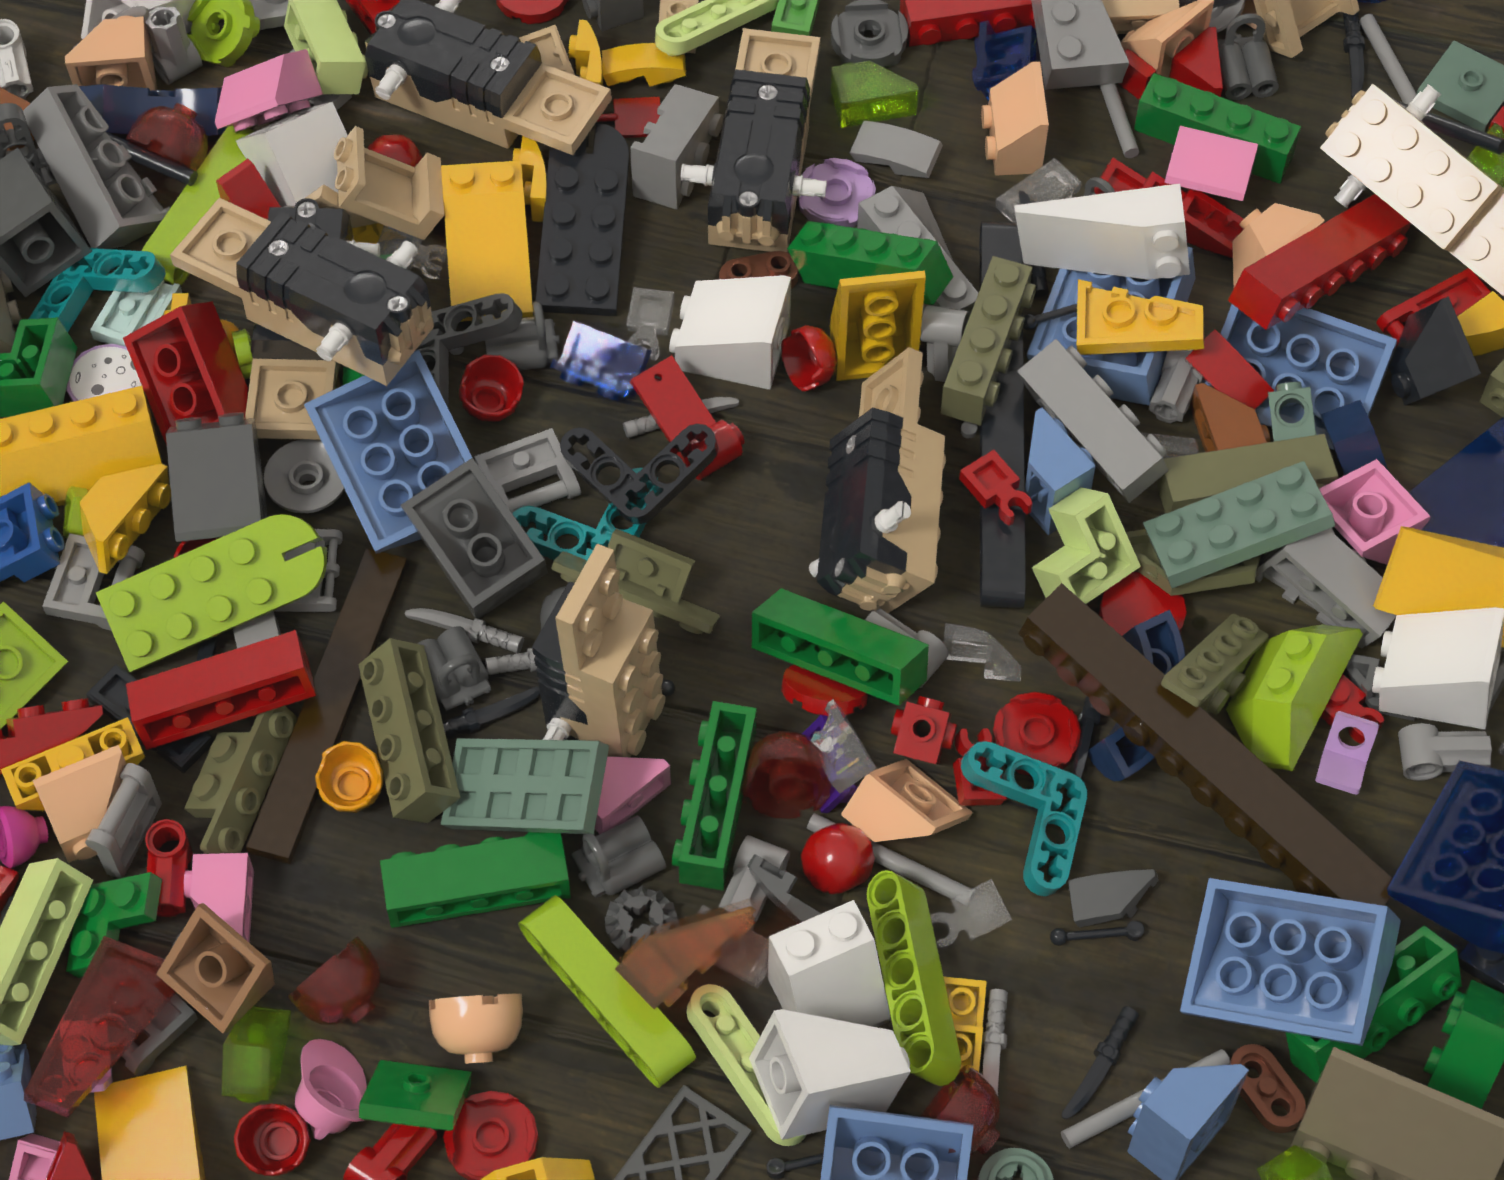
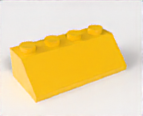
(77, 443)

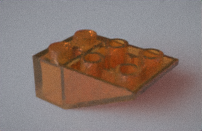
(674, 950)

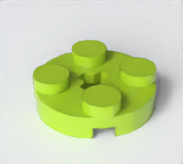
(234, 38)

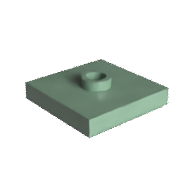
(1468, 86)

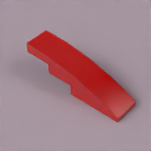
(1206, 220)

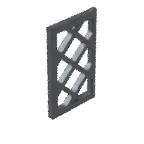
(664, 1128)

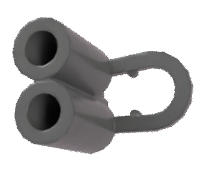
(1246, 61)
(530, 344)
(455, 668)
(618, 858)

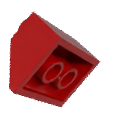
(187, 366)

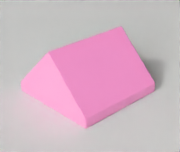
(1211, 163)
(1371, 509)

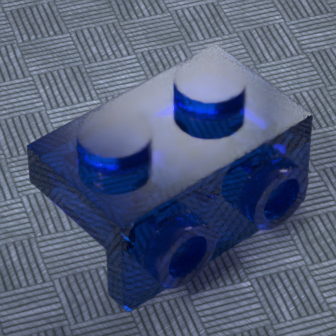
(1001, 54)
(601, 360)

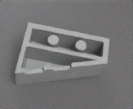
(678, 138)
(1330, 580)

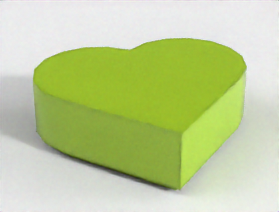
(242, 347)
(72, 519)

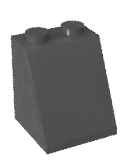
(35, 228)
(215, 476)

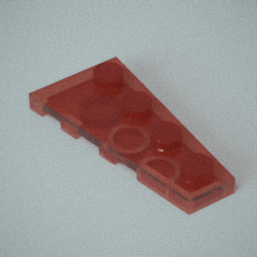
(101, 1022)

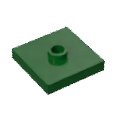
(415, 1095)

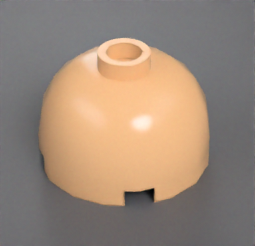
(476, 1024)

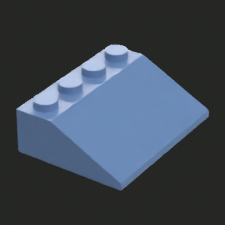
(1318, 350)
(1129, 375)
(388, 446)
(1290, 961)

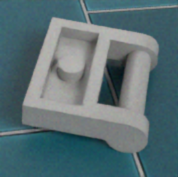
(526, 463)
(78, 578)
(125, 821)

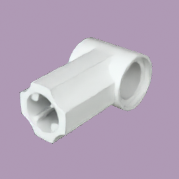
(13, 62)

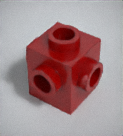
(923, 748)

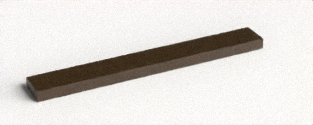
(326, 714)

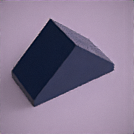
(1352, 437)

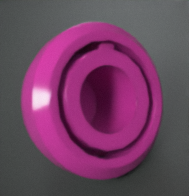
(20, 835)

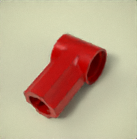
(169, 865)
(392, 1154)

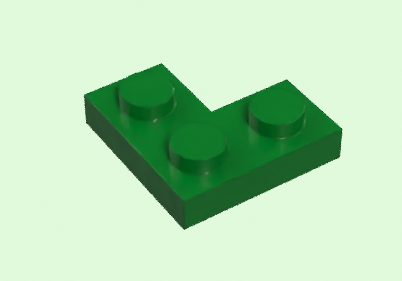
(106, 910)

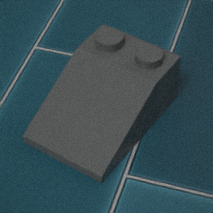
(475, 538)

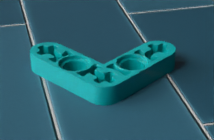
(81, 280)
(561, 525)
(1043, 797)

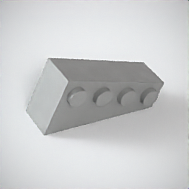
(1077, 44)

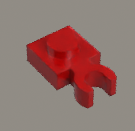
(995, 482)
(1349, 699)
(968, 793)

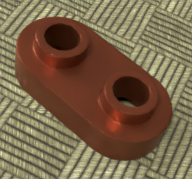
(761, 266)
(1269, 1089)

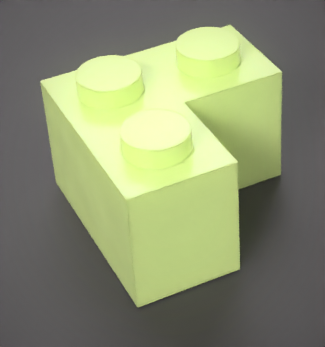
(1094, 550)

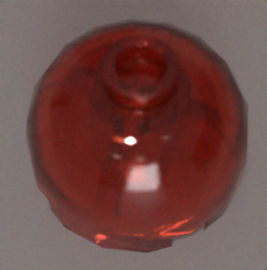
(171, 134)
(785, 775)
(340, 987)
(969, 1102)

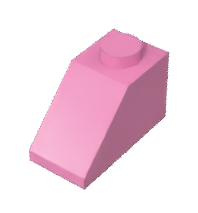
(628, 788)
(225, 886)

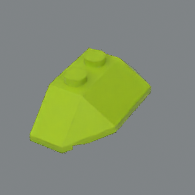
(1289, 690)

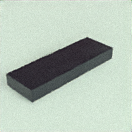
(113, 697)

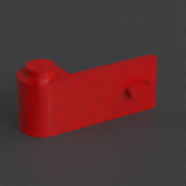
(677, 406)

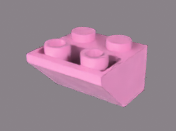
(267, 91)

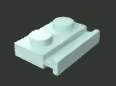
(131, 311)

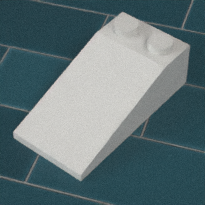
(1108, 233)

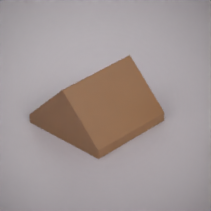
(216, 969)

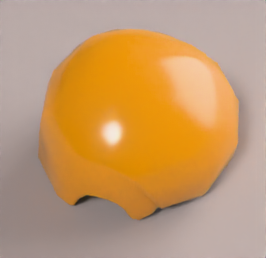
(349, 777)

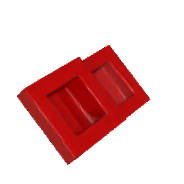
(1229, 371)

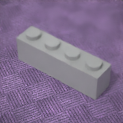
(92, 169)
(909, 215)
(1092, 419)

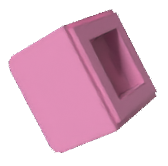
(33, 1157)

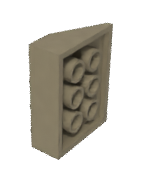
(1396, 1127)

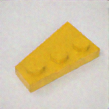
(1130, 324)

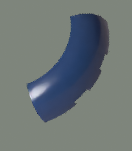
(123, 104)
(1162, 645)

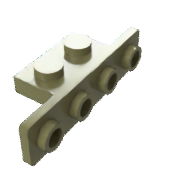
(648, 578)
(1216, 665)
(238, 778)

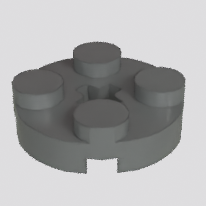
(873, 15)

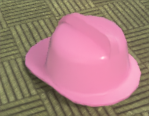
(329, 1087)

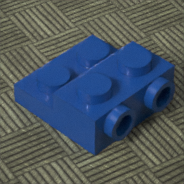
(27, 533)

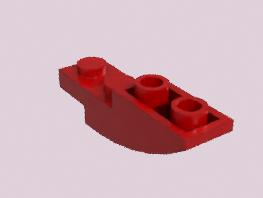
(40, 731)

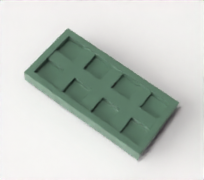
(1238, 524)
(527, 785)

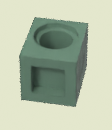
(1291, 393)

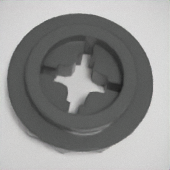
(620, 923)

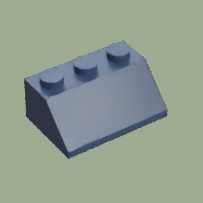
(1183, 1116)
(894, 1147)

